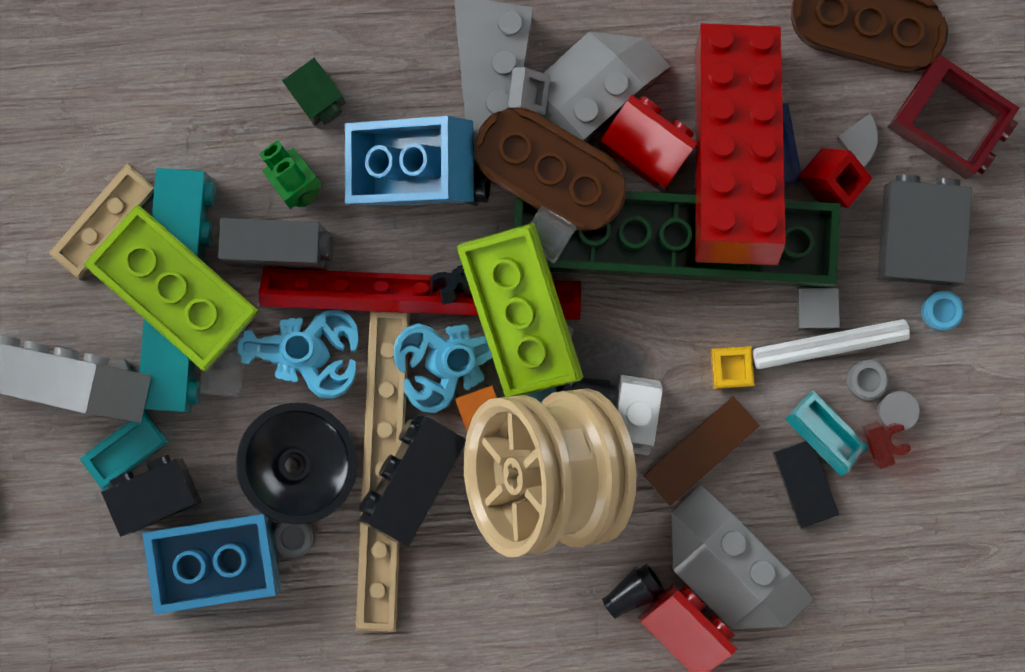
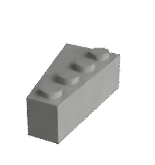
(490, 43)
(71, 383)

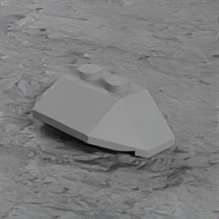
(597, 80)
(731, 566)

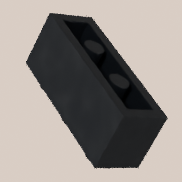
(411, 479)

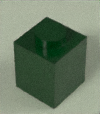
(315, 93)

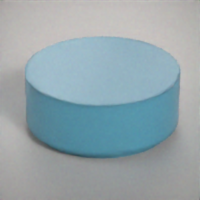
(942, 310)

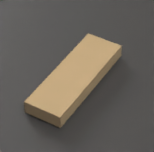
(101, 219)

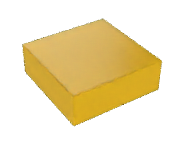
(732, 367)

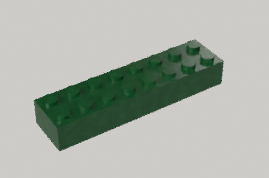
(658, 240)

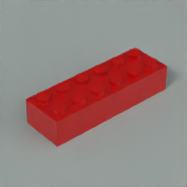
(739, 145)

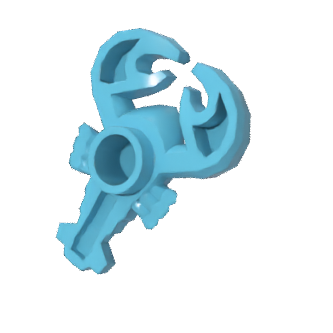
(306, 352)
(445, 360)

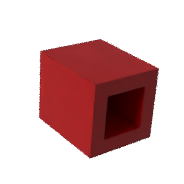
(835, 177)

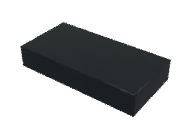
(805, 484)

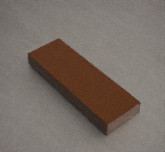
(701, 450)

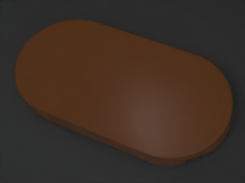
(876, 32)
(550, 168)

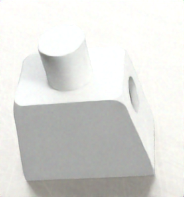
(640, 407)

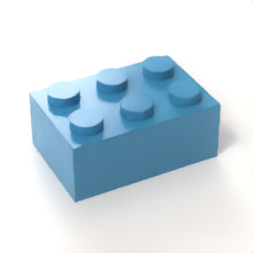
(409, 162)
(211, 563)

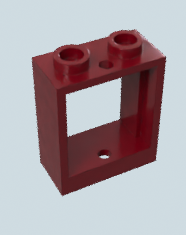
(943, 70)

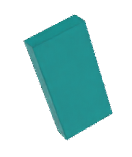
(827, 433)
(124, 450)

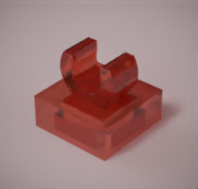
(880, 443)

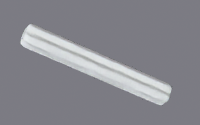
(831, 344)

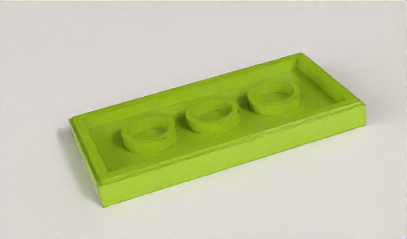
(171, 288)
(520, 311)

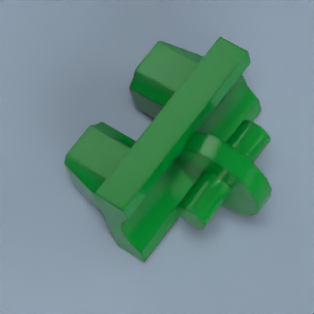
(290, 175)

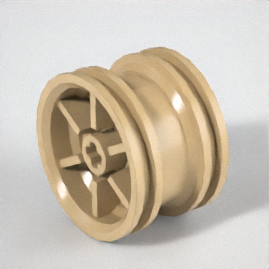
(549, 472)

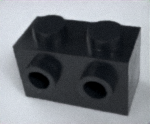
(151, 495)

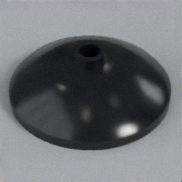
(323, 458)

